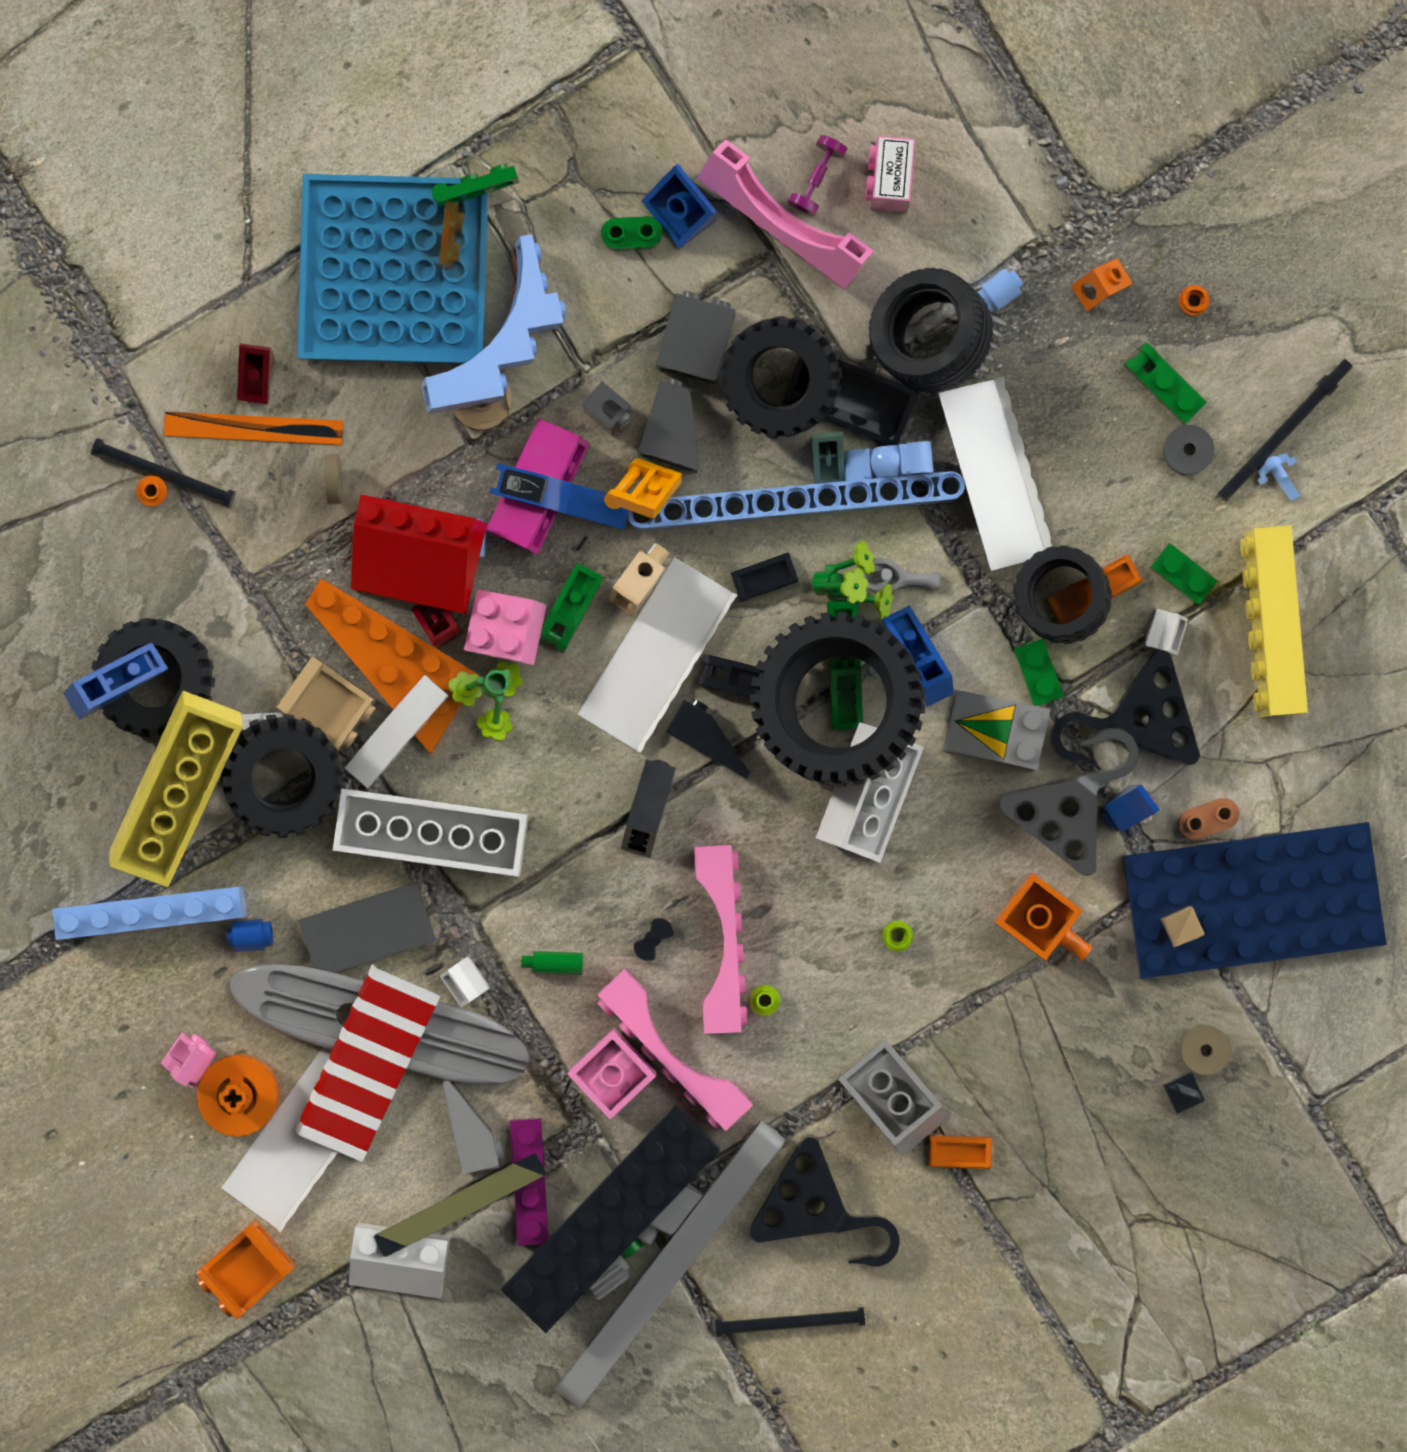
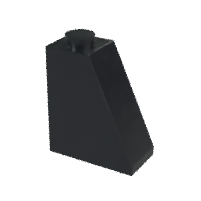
(648, 807)

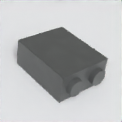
(696, 337)

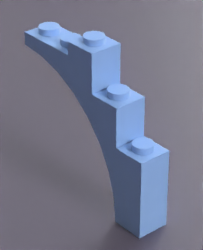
(530, 312)

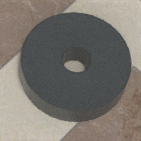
(1193, 436)

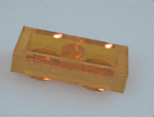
(452, 223)

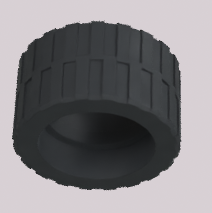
(1036, 568)

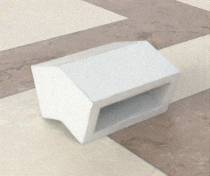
(1165, 631)
(464, 981)

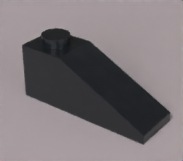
(701, 732)

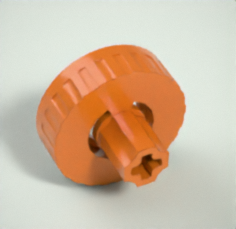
(229, 1115)

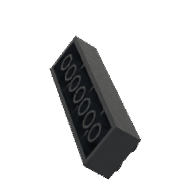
(610, 1218)

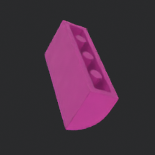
(549, 453)

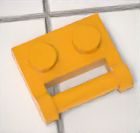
(651, 492)

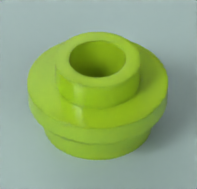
(907, 935)
(764, 1010)

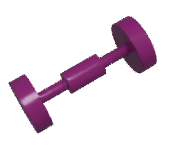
(831, 147)

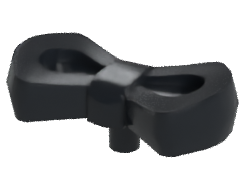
(646, 947)

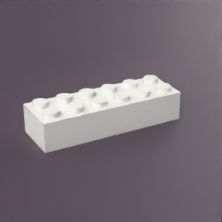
(430, 832)

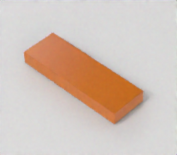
(1076, 598)

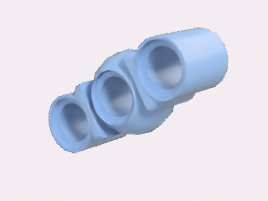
(888, 461)

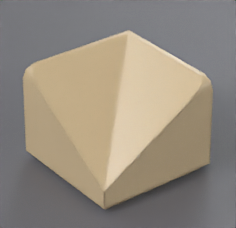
(1182, 926)

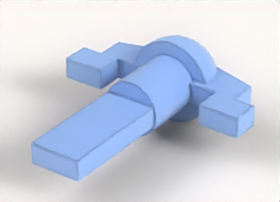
(1273, 465)

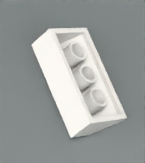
(865, 814)

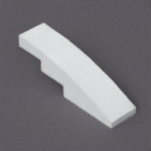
(396, 731)

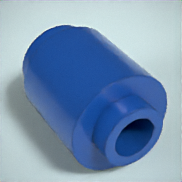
(250, 935)

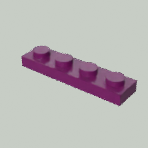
(530, 1199)

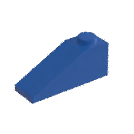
(935, 674)
(114, 680)
(1128, 808)

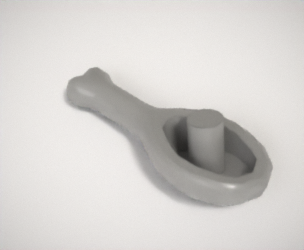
(891, 573)

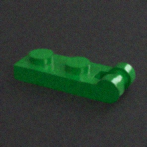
(474, 186)
(1165, 384)
(571, 606)

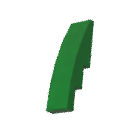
(845, 679)

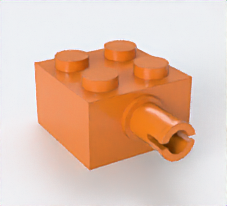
(1042, 919)

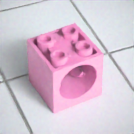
(612, 1073)

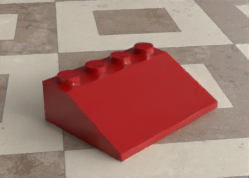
(415, 553)

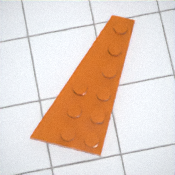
(387, 655)

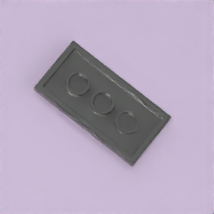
(367, 929)

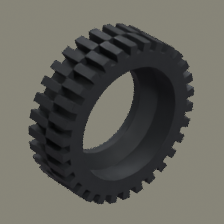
(789, 664)

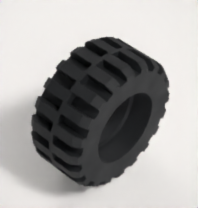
(750, 405)
(165, 636)
(293, 814)

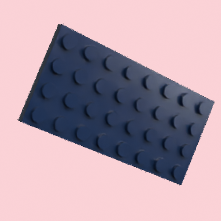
(1256, 899)

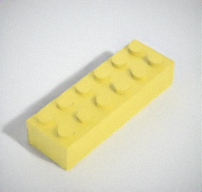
(1274, 621)
(175, 789)

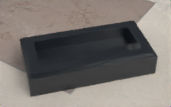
(764, 577)

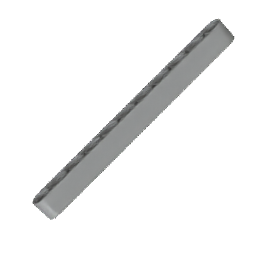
(670, 1264)

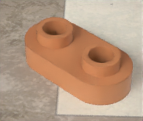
(1209, 818)

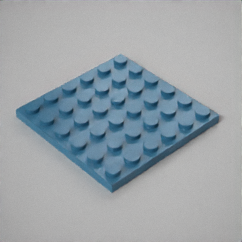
(375, 273)

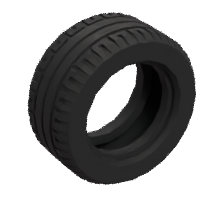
(904, 300)

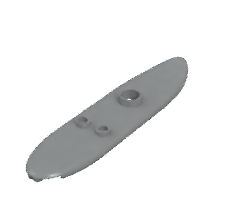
(306, 1004)

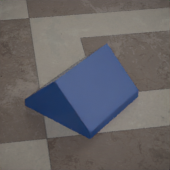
(679, 206)

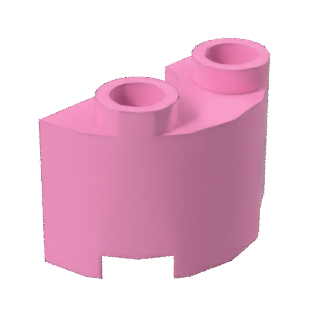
(188, 1059)

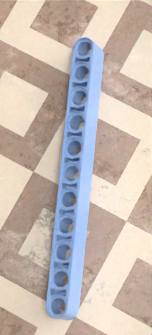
(810, 494)

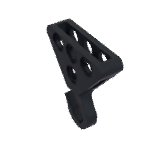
(1147, 696)
(799, 1222)

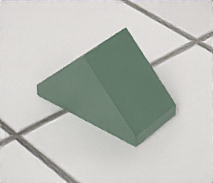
(828, 457)

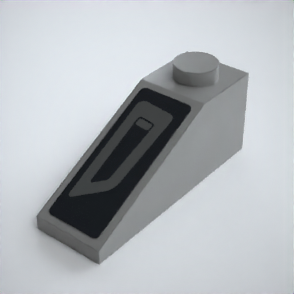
(472, 1135)

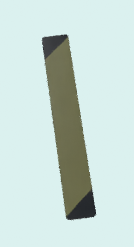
(459, 1205)

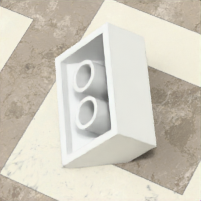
(412, 1270)

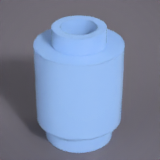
(1001, 289)

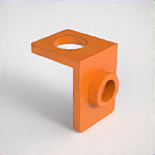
(1106, 280)

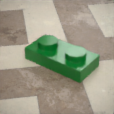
(1183, 574)
(1038, 672)

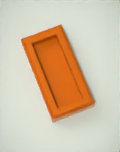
(960, 1151)

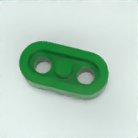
(631, 233)

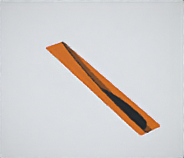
(253, 428)

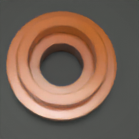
(1200, 293)
(160, 495)

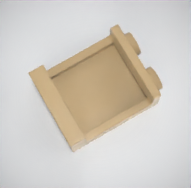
(328, 703)

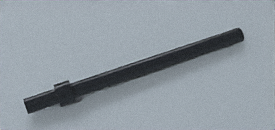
(1325, 386)

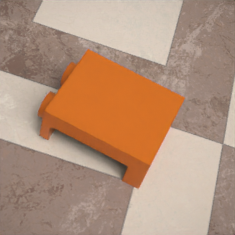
(245, 1270)

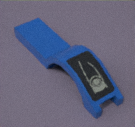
(557, 496)

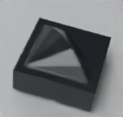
(1183, 1092)

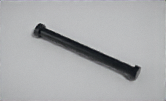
(164, 473)
(790, 1322)

